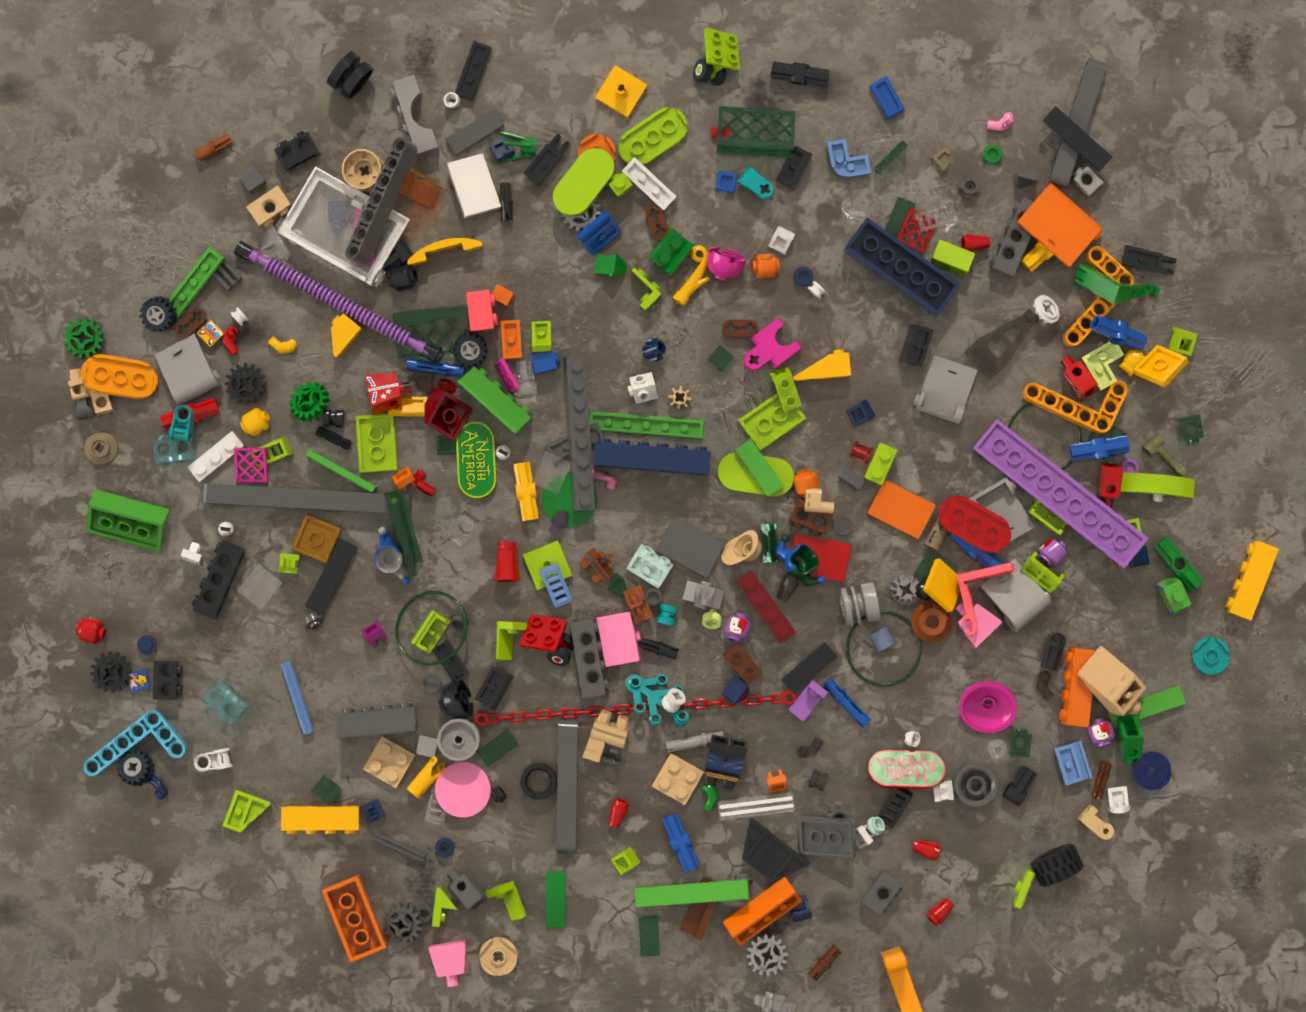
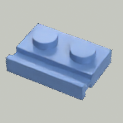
(1073, 763)

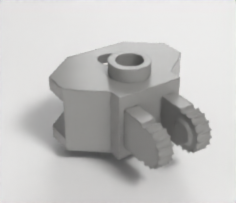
(703, 595)

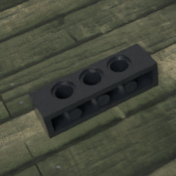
(235, 554)

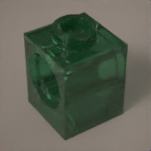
(1196, 422)
(1023, 751)
(327, 790)

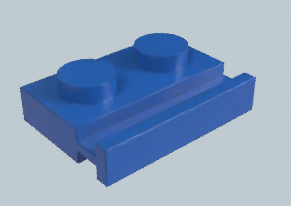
(599, 233)

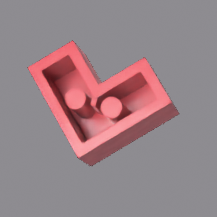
(481, 312)

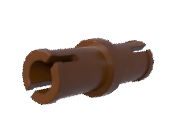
(824, 962)

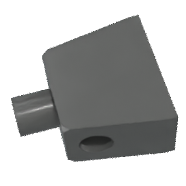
(472, 896)

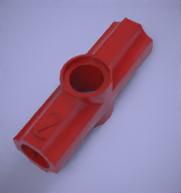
(202, 411)

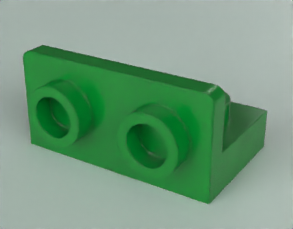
(671, 251)

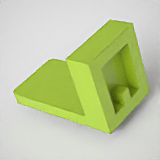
(648, 299)
(785, 388)
(504, 638)
(511, 898)

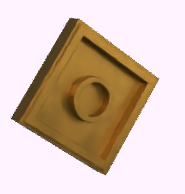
(316, 538)

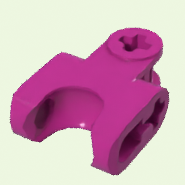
(767, 348)

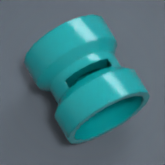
(667, 614)

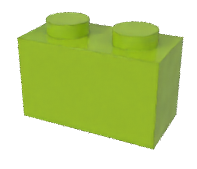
(880, 464)

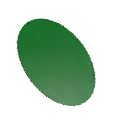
(563, 501)

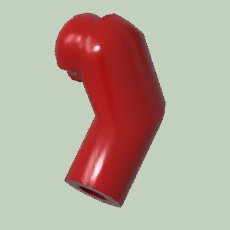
(229, 340)
(421, 484)

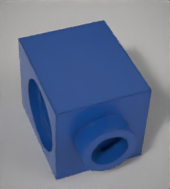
(545, 362)

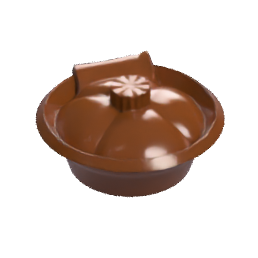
(931, 622)

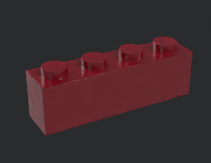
(765, 607)

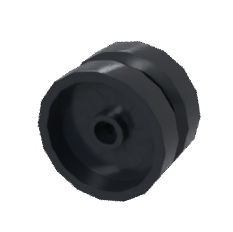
(350, 75)

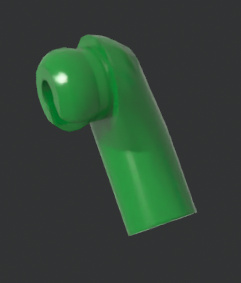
(712, 796)

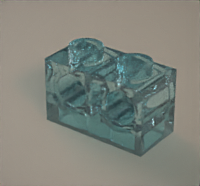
(174, 453)
(229, 697)

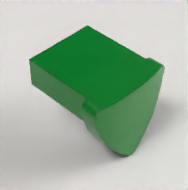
(609, 265)

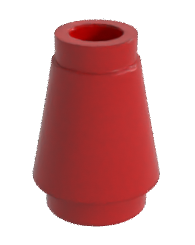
(975, 242)
(618, 812)
(927, 849)
(939, 912)

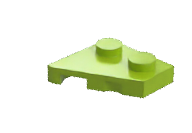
(244, 810)

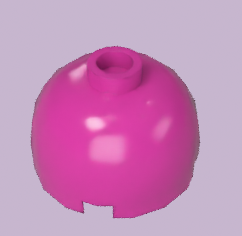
(725, 263)

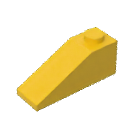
(832, 366)

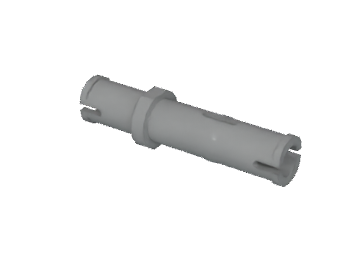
(691, 742)

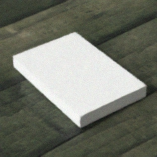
(473, 185)

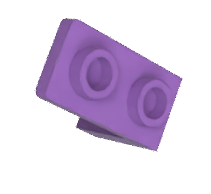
(807, 700)

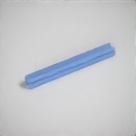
(297, 697)

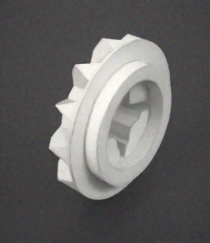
(1052, 312)

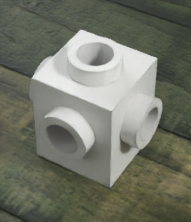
(642, 388)

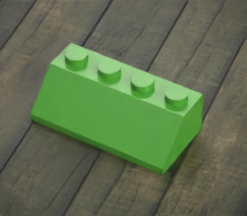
(494, 400)
(127, 520)

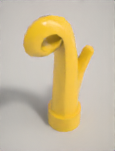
(694, 281)

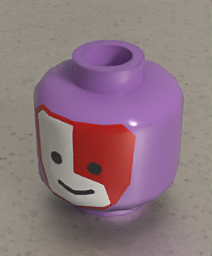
(1052, 552)
(738, 628)
(1101, 732)

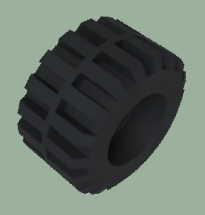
(1057, 865)

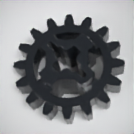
(253, 376)
(104, 666)

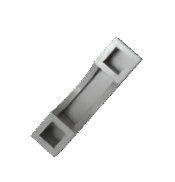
(407, 93)

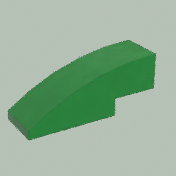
(555, 899)

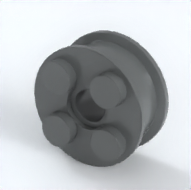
(987, 788)

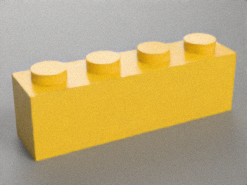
(1252, 580)
(320, 818)

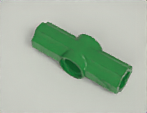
(1187, 573)

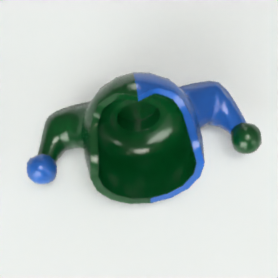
(799, 561)

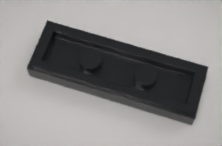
(473, 70)
(809, 668)

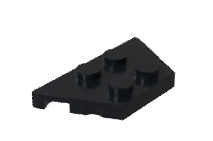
(769, 853)

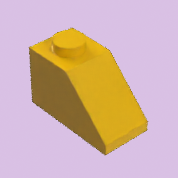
(343, 334)

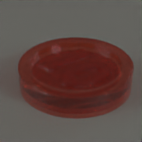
(447, 385)

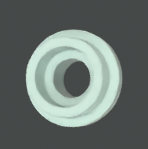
(875, 825)

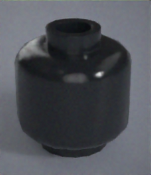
(403, 277)

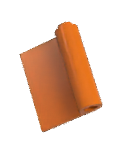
(1060, 225)

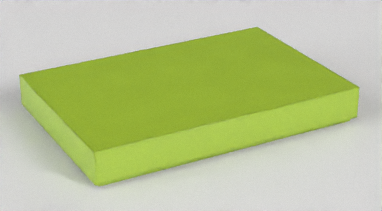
(770, 422)
(376, 443)

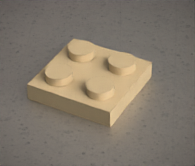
(389, 762)
(677, 778)

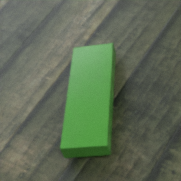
(759, 467)

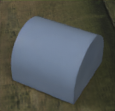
(882, 638)

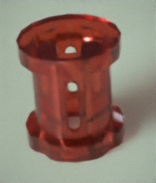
(861, 451)

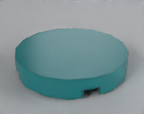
(1210, 655)

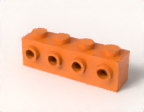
(1076, 694)
(762, 911)

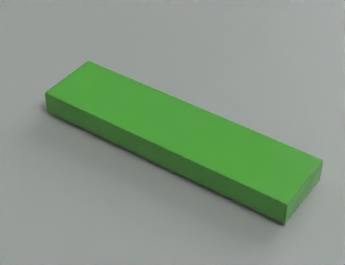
(196, 280)
(341, 471)
(1155, 704)

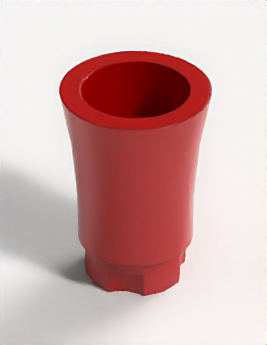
(507, 563)

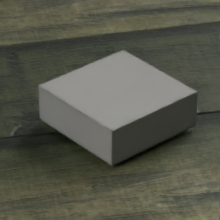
(427, 746)

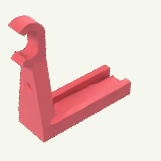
(973, 576)

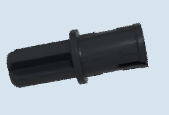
(506, 201)
(659, 648)

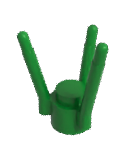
(527, 146)

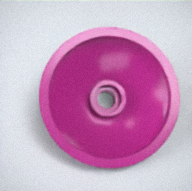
(984, 715)

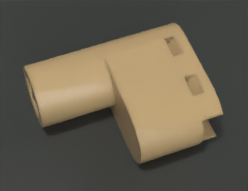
(814, 504)

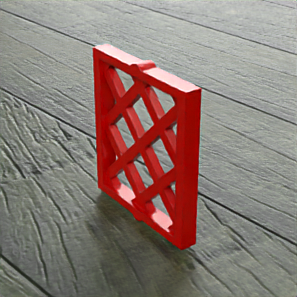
(905, 224)

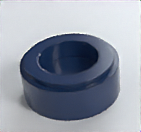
(803, 276)

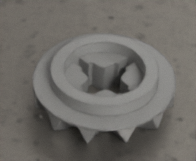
(896, 591)

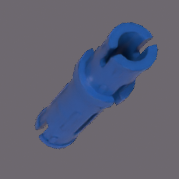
(438, 368)
(849, 705)

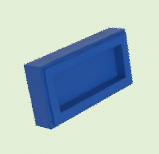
(887, 97)

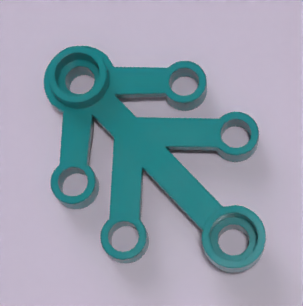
(653, 698)

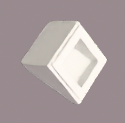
(781, 240)

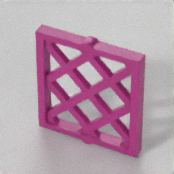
(500, 366)
(264, 464)

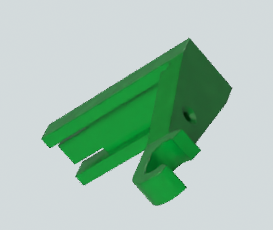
(1109, 288)

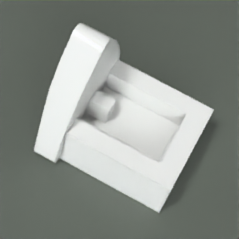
(1118, 799)

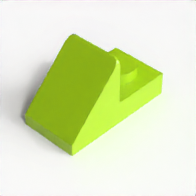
(541, 336)
(442, 900)

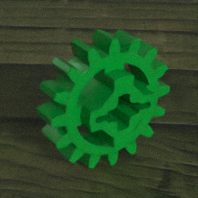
(83, 345)
(309, 401)

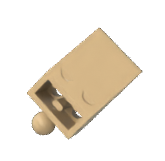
(1112, 683)

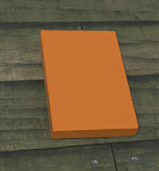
(901, 509)

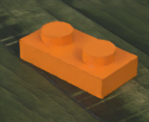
(511, 339)

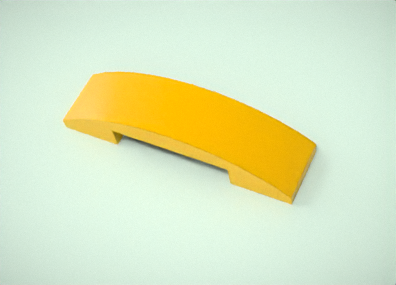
(420, 256)

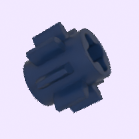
(653, 349)

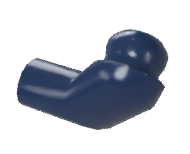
(159, 785)

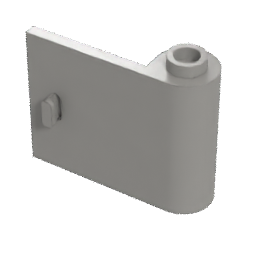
(187, 370)
(944, 390)
(1002, 500)
(1017, 597)

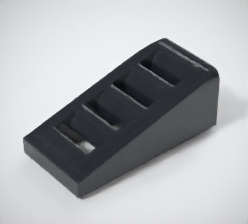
(903, 792)

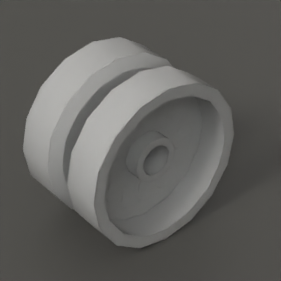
(470, 739)

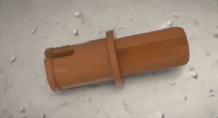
(213, 147)

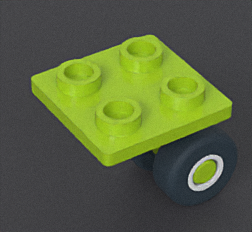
(720, 55)

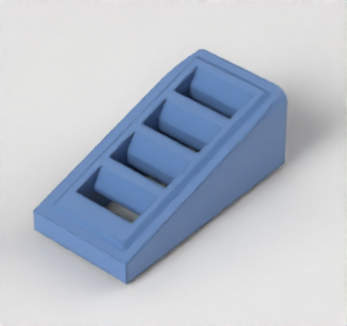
(560, 596)

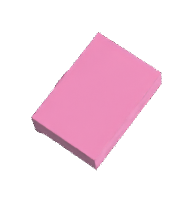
(619, 639)

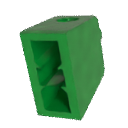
(1130, 746)

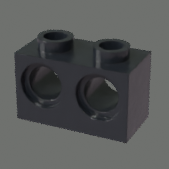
(299, 156)
(160, 679)

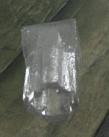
(526, 379)

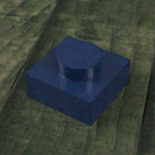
(501, 151)

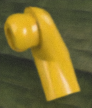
(283, 347)

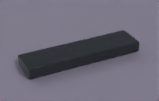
(1077, 139)
(331, 576)

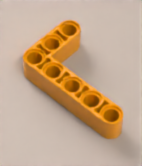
(1089, 314)
(1077, 408)
(900, 980)

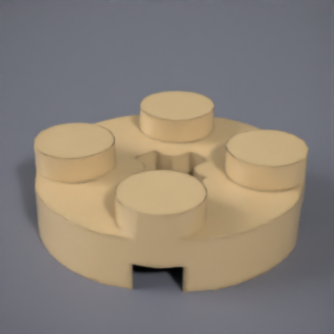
(487, 956)

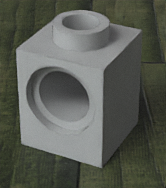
(1086, 189)

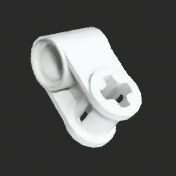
(215, 760)

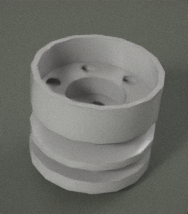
(860, 604)

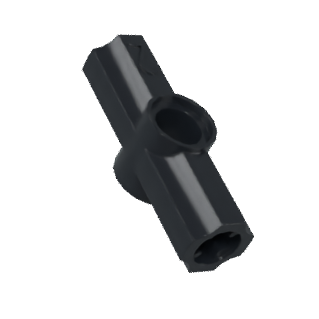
(799, 73)

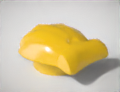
(1131, 360)

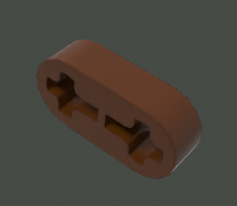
(661, 221)
(187, 320)
(740, 323)

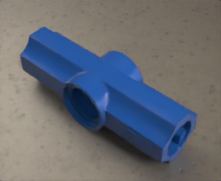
(1118, 332)
(1099, 448)
(984, 558)
(680, 842)

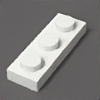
(649, 183)
(215, 456)

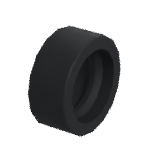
(535, 795)

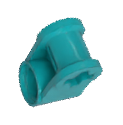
(753, 182)
(182, 426)

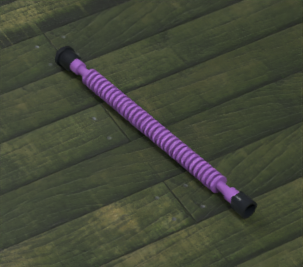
(342, 304)

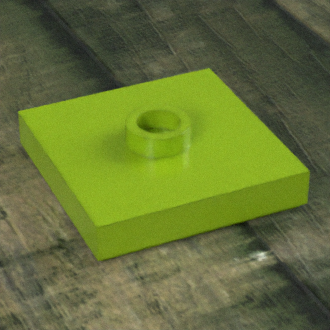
(545, 557)
(1022, 888)

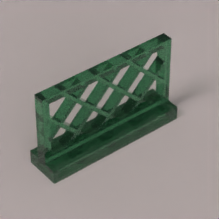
(755, 146)
(427, 315)
(404, 529)

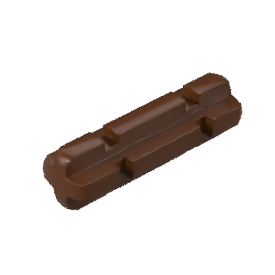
(1101, 780)

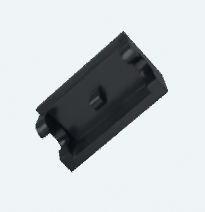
(794, 168)
(916, 345)
(454, 666)
(494, 687)

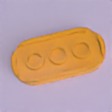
(119, 376)

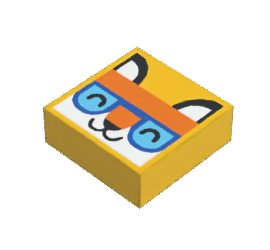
(210, 333)

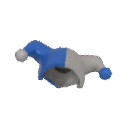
(390, 557)

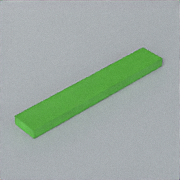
(647, 425)
(692, 893)

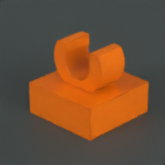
(403, 478)
(777, 783)

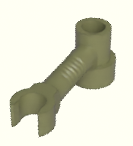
(1155, 446)

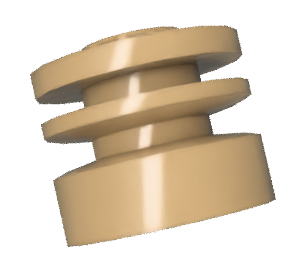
(353, 169)

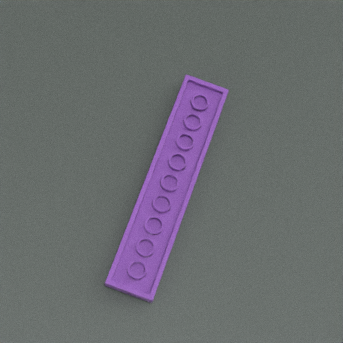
(1060, 493)

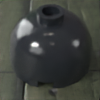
(455, 700)

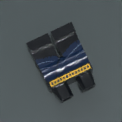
(724, 767)

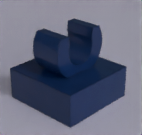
(372, 811)

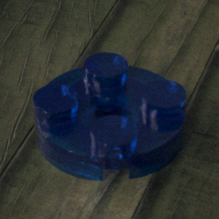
(1162, 766)

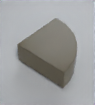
(942, 158)

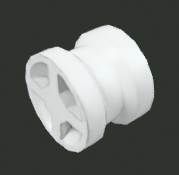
(673, 700)

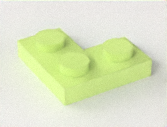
(1098, 361)

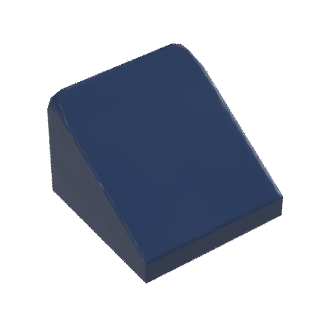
(860, 413)
(1140, 558)
(736, 690)
(801, 911)

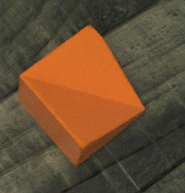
(503, 295)

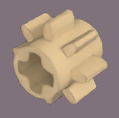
(680, 392)

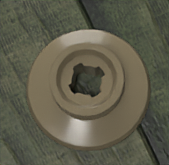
(108, 453)

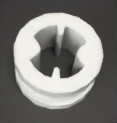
(816, 290)
(239, 316)

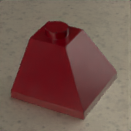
(445, 413)

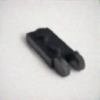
(545, 161)
(1146, 260)

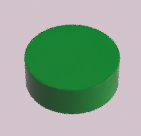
(992, 154)

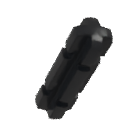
(333, 438)

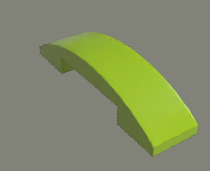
(1158, 484)

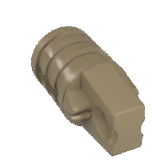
(936, 537)

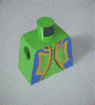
(1174, 595)

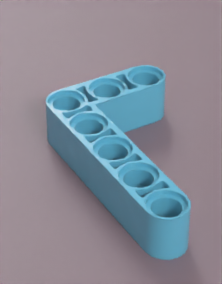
(133, 740)

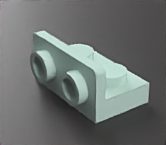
(650, 565)

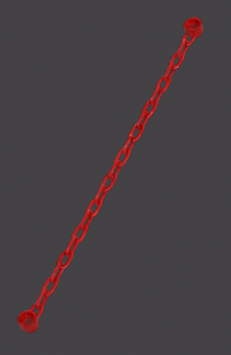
(629, 709)

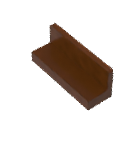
(698, 916)

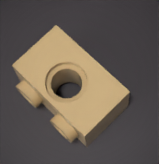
(258, 207)

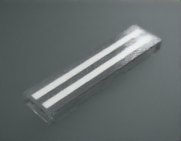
(756, 806)

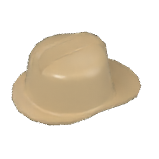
(742, 548)

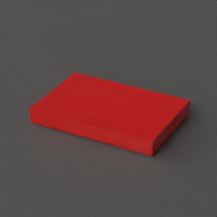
(831, 554)

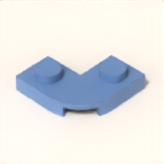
(845, 165)

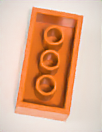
(355, 918)

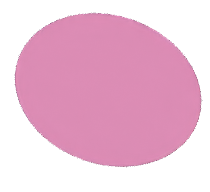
(462, 789)

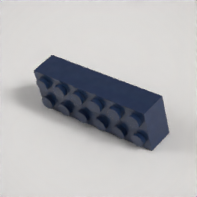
(901, 267)
(652, 458)

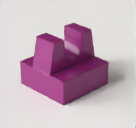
(373, 633)

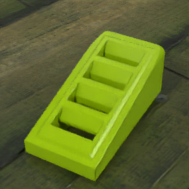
(285, 445)

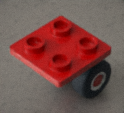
(548, 635)

